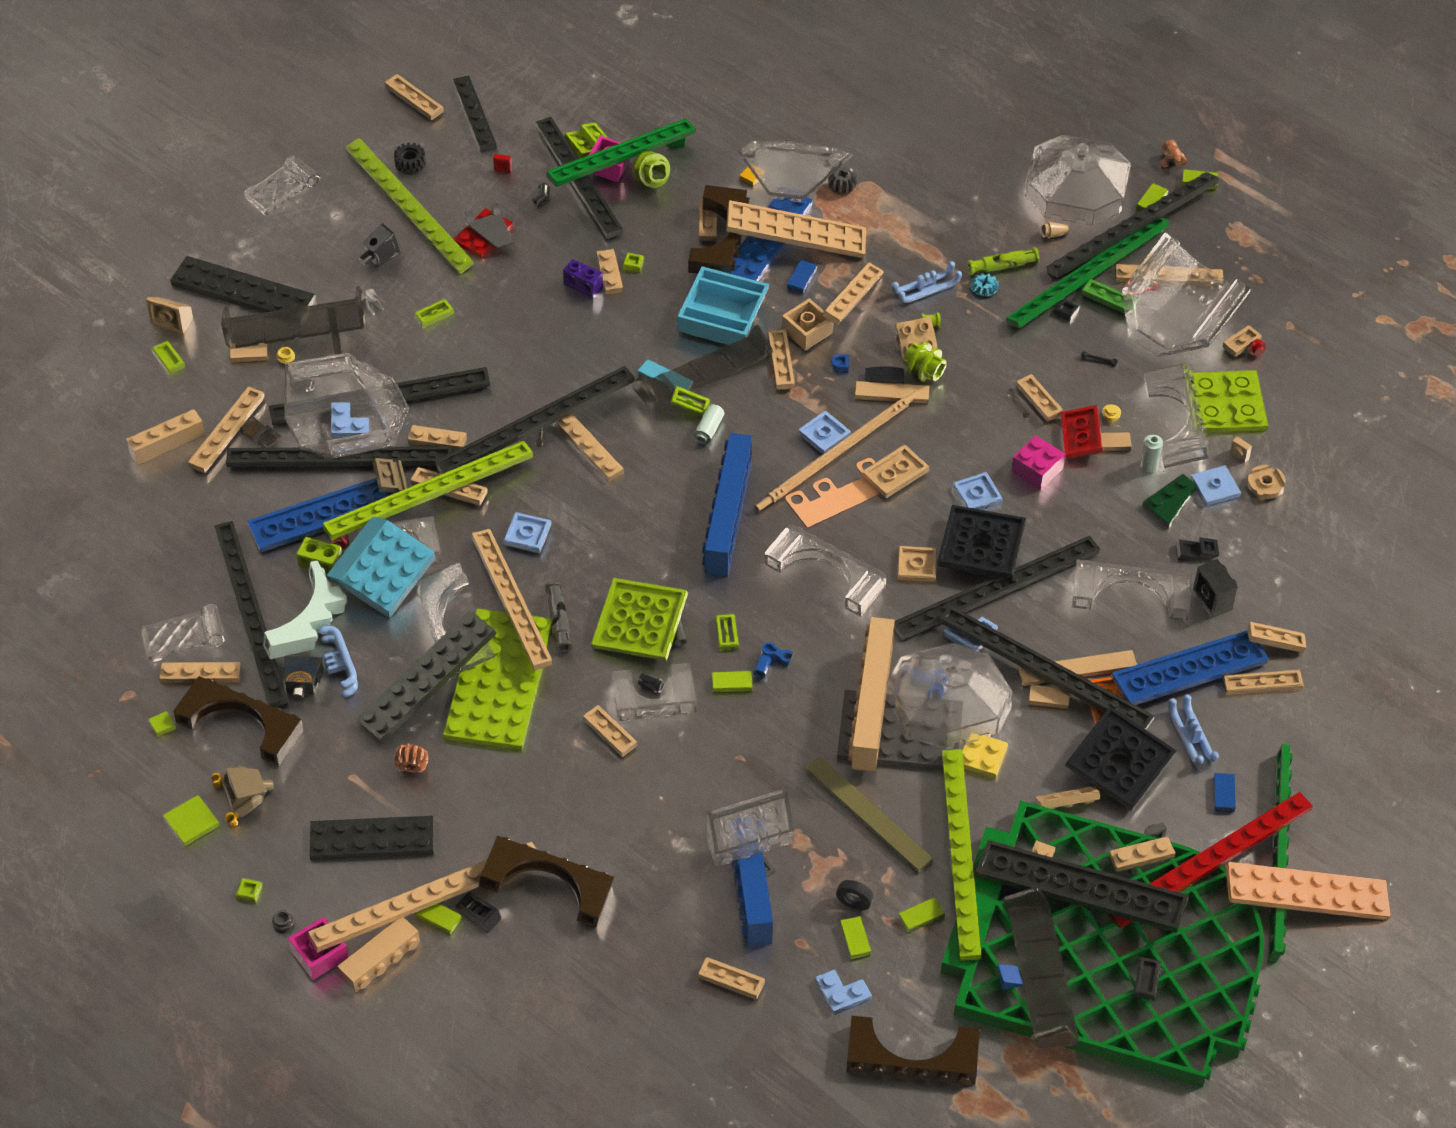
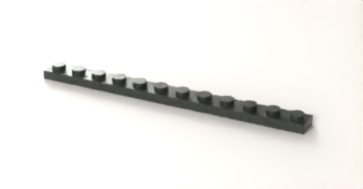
(1132, 224)
(420, 388)
(537, 420)
(301, 458)
(997, 587)
(250, 613)
(1042, 666)

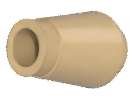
(1053, 229)

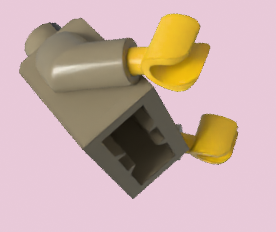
(244, 790)

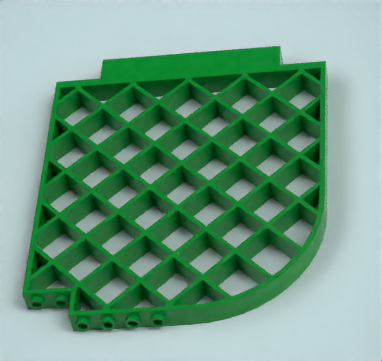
(1076, 831)

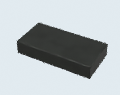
(1147, 978)

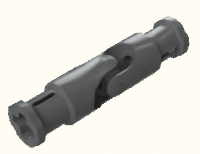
(557, 612)

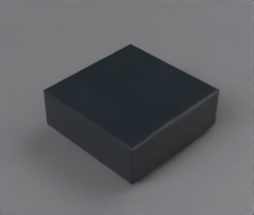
(1066, 310)

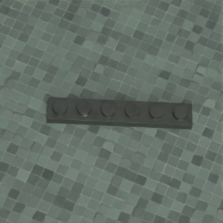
(474, 113)

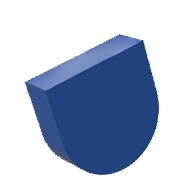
(840, 363)

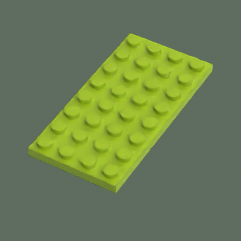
(498, 695)

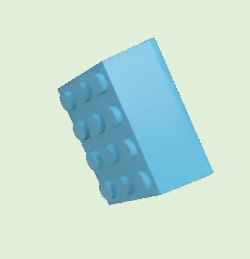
(721, 306)
(382, 565)

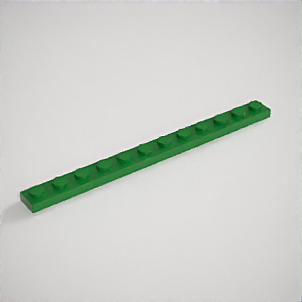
(1084, 274)
(1279, 858)

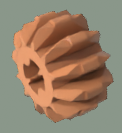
(411, 758)

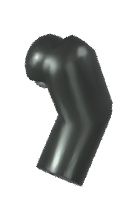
(544, 194)

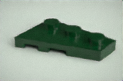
(1170, 499)

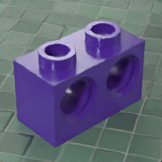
(582, 278)

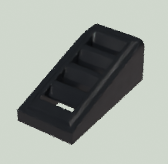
(487, 920)

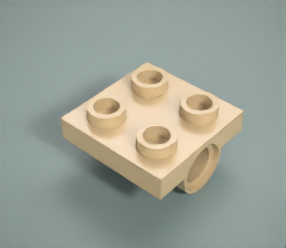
(916, 332)

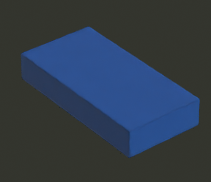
(802, 276)
(1224, 792)

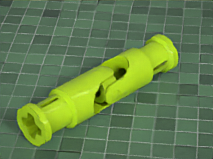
(1006, 260)

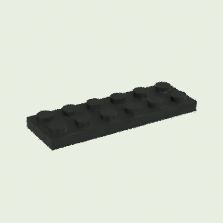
(371, 837)

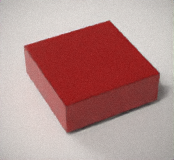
(502, 163)

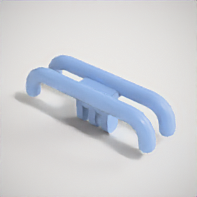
(927, 284)
(339, 659)
(1191, 732)

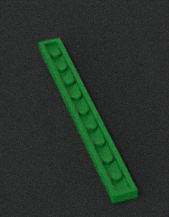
(620, 152)

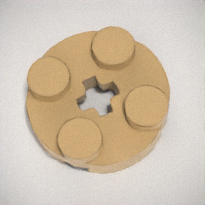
(1262, 490)

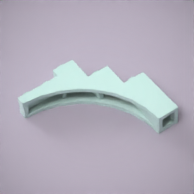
(302, 631)

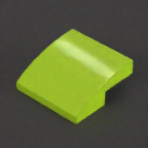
(584, 139)

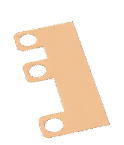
(834, 499)

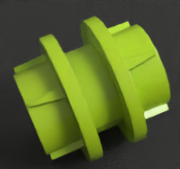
(651, 169)
(924, 362)

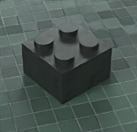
(1215, 588)

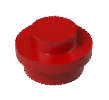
(1257, 347)

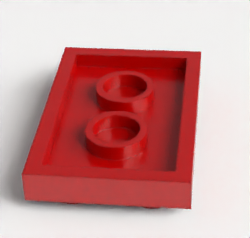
(473, 242)
(1081, 432)

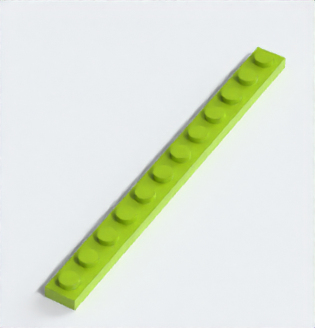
(410, 206)
(428, 490)
(961, 855)

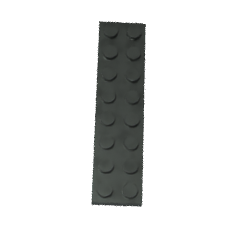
(238, 287)
(426, 676)

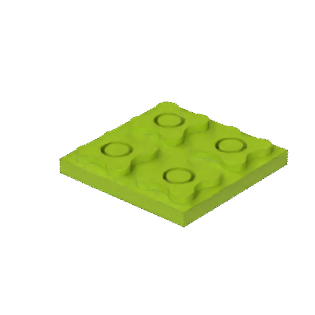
(1230, 401)
(639, 619)

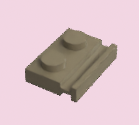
(389, 475)

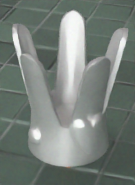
(371, 297)

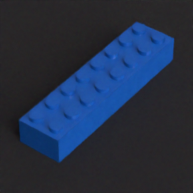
(727, 505)

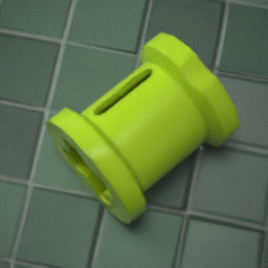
(936, 320)

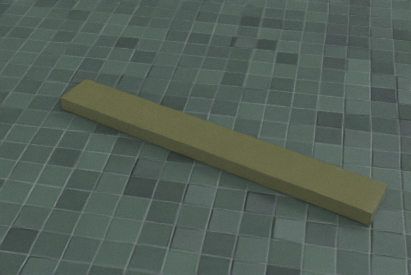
(869, 814)

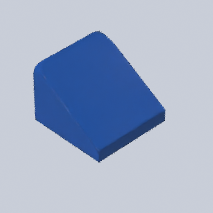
(1009, 976)

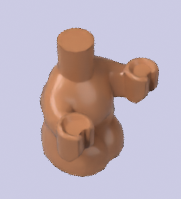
(1172, 153)

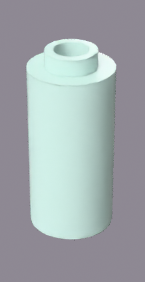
(708, 424)
(1151, 453)

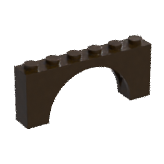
(721, 255)
(209, 698)
(511, 858)
(953, 1065)

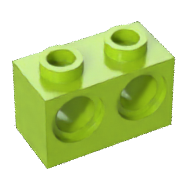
(320, 551)

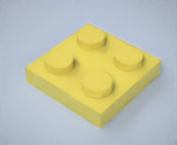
(984, 756)

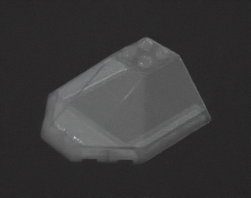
(792, 167)
(1177, 301)
(338, 378)

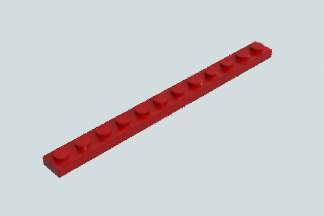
(1230, 847)

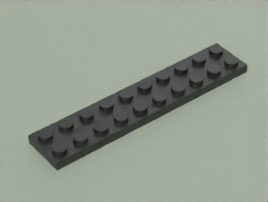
(1082, 886)

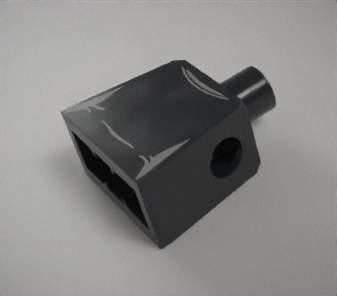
(380, 246)

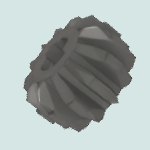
(843, 180)

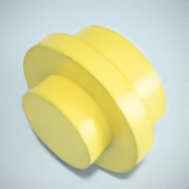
(285, 355)
(1111, 412)

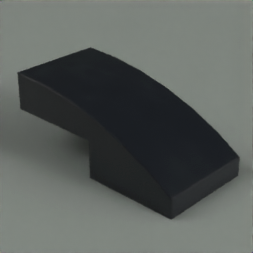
(885, 374)
(1202, 549)

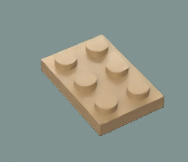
(895, 471)

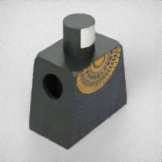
(302, 675)

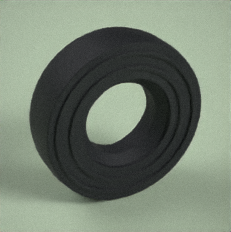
(860, 903)

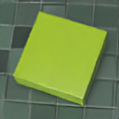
(633, 262)
(162, 724)
(248, 890)

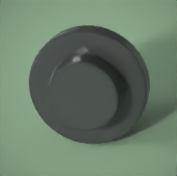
(282, 920)

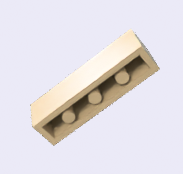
(165, 437)
(378, 954)

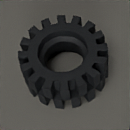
(409, 151)

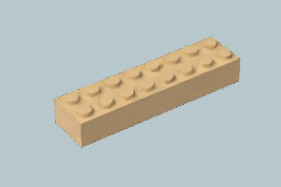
(871, 694)

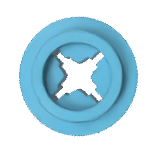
(988, 289)

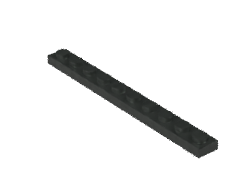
(584, 186)

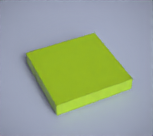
(191, 820)

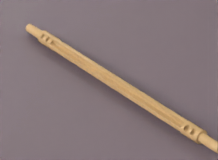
(836, 451)

